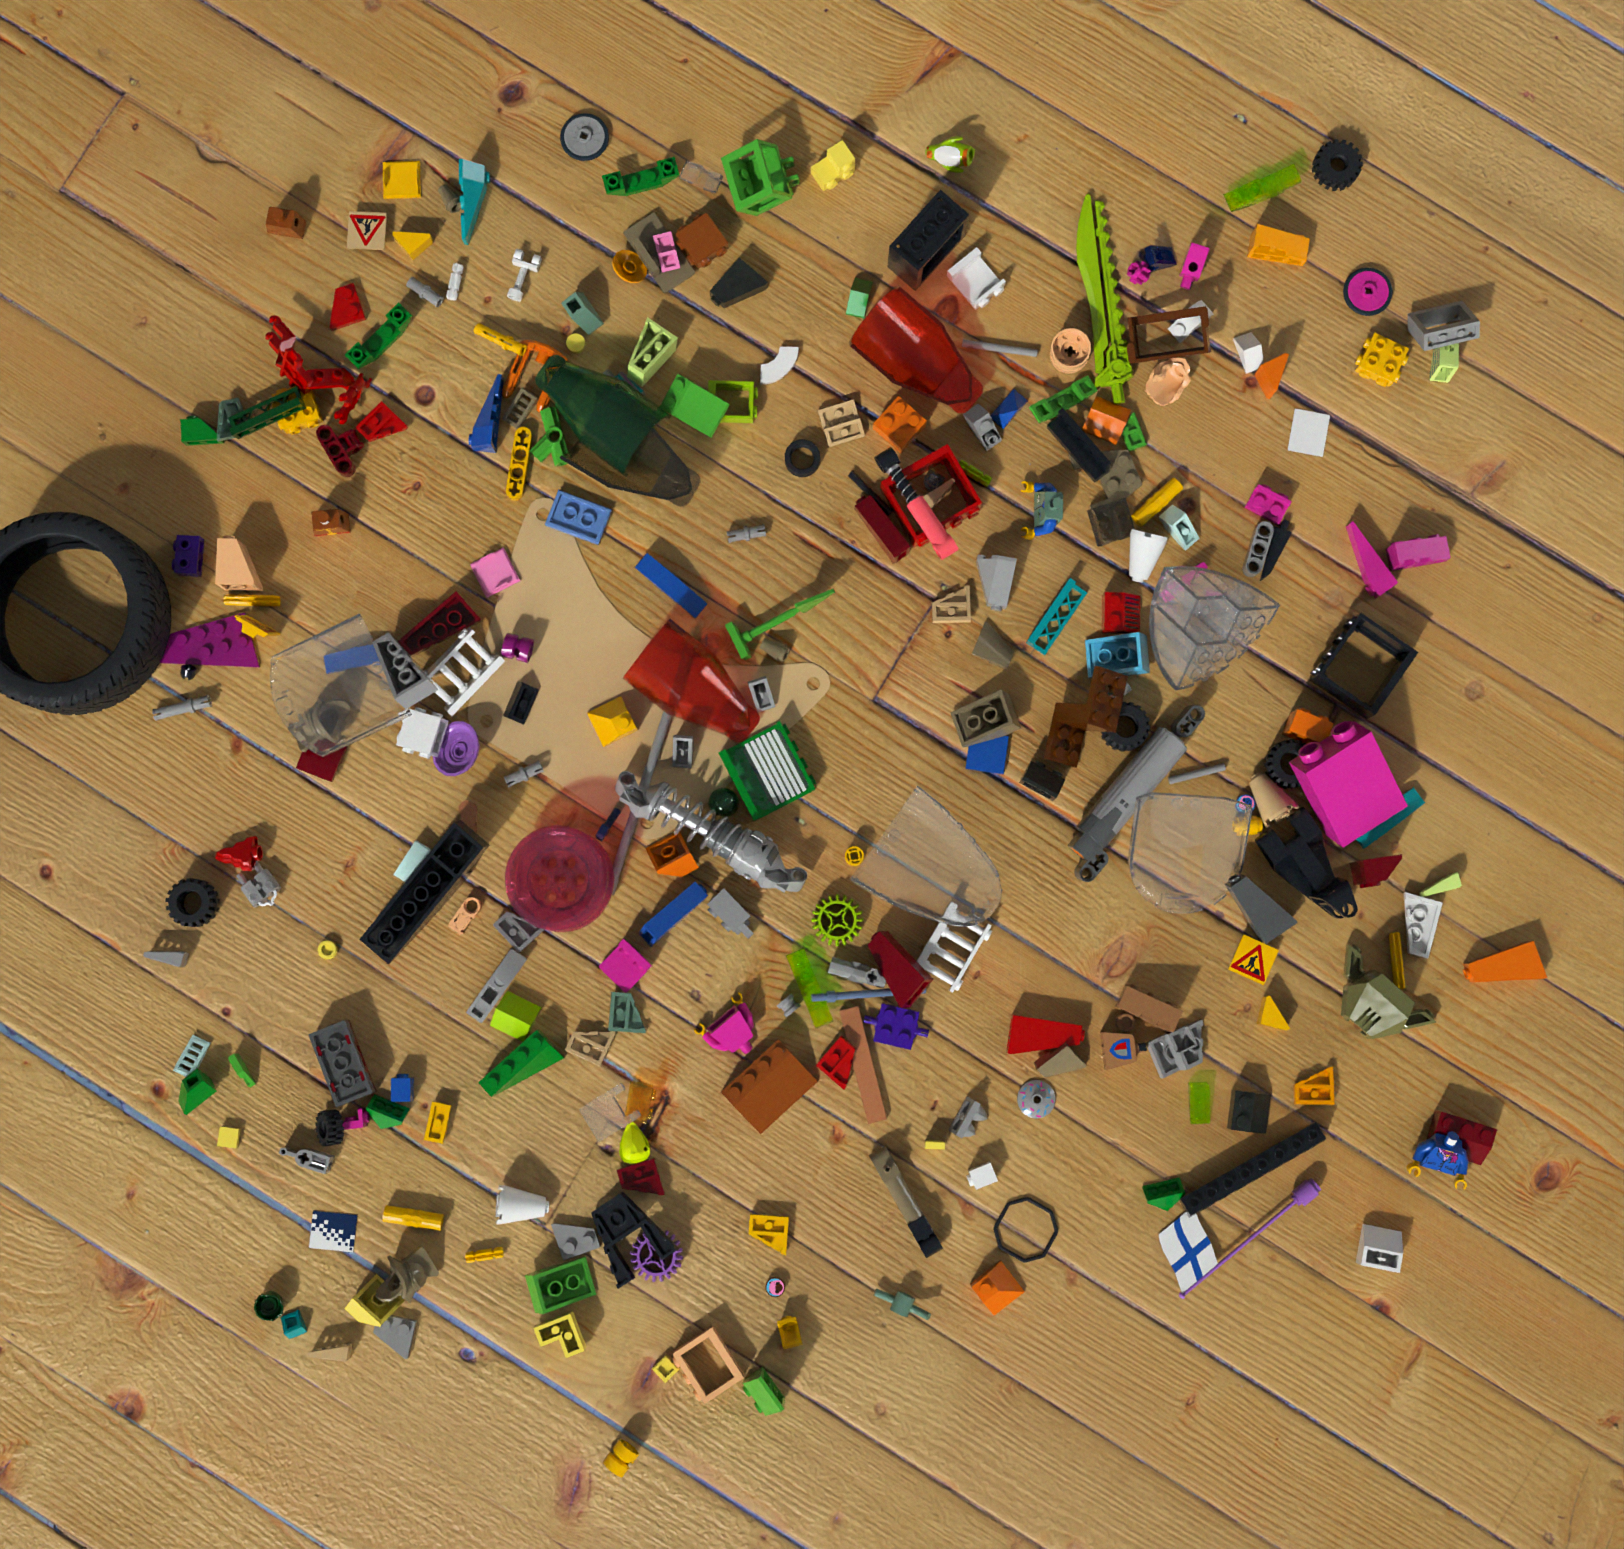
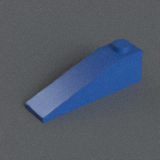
(486, 427)

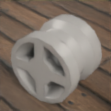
(788, 1005)

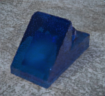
(1159, 257)

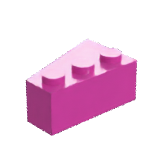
(1417, 552)

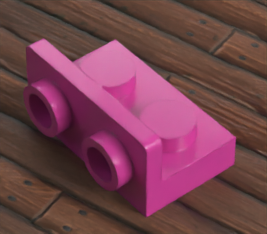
(1268, 503)

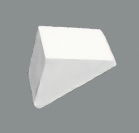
(1249, 352)

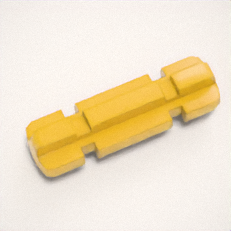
(485, 1254)

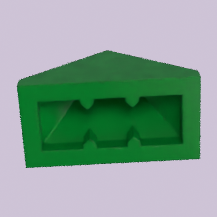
(385, 1112)
(1164, 1193)

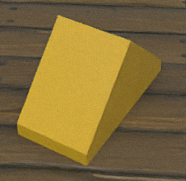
(413, 243)
(1270, 1015)

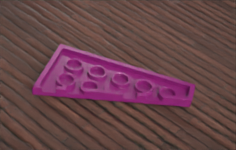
(212, 644)

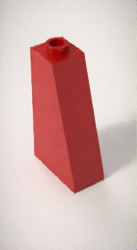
(1036, 1034)

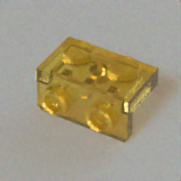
(640, 1099)

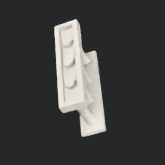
(479, 675)
(933, 947)

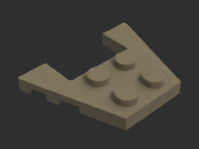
(1121, 479)

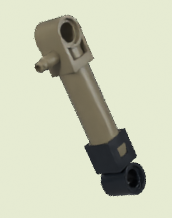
(906, 1202)

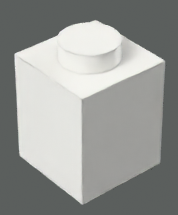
(981, 1175)

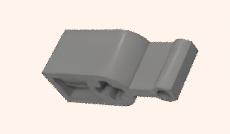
(318, 1160)

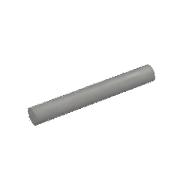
(1196, 773)

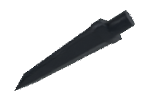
(1277, 544)

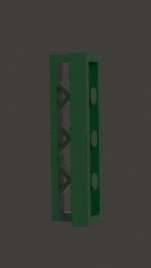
(269, 416)

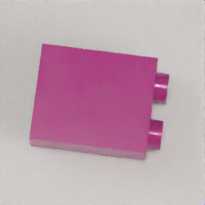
(1347, 782)

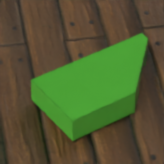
(1133, 434)
(241, 1069)

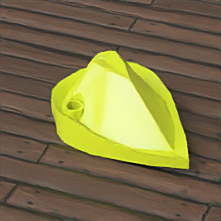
(633, 1145)

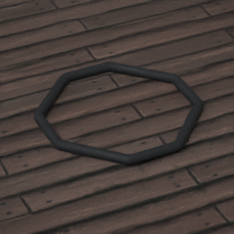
(1049, 1243)

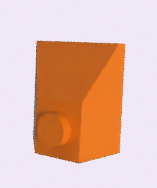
(672, 856)
(997, 1288)

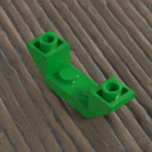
(642, 180)
(382, 339)

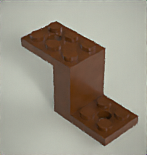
(1073, 719)

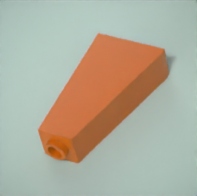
(1513, 963)

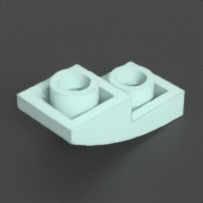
(412, 860)

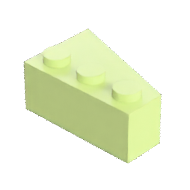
(651, 352)

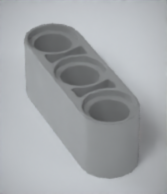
(1262, 541)

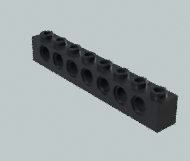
(1252, 1169)

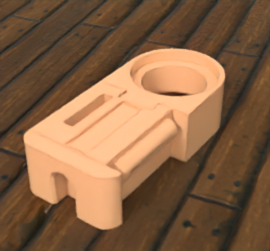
(463, 916)

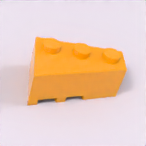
(1278, 246)

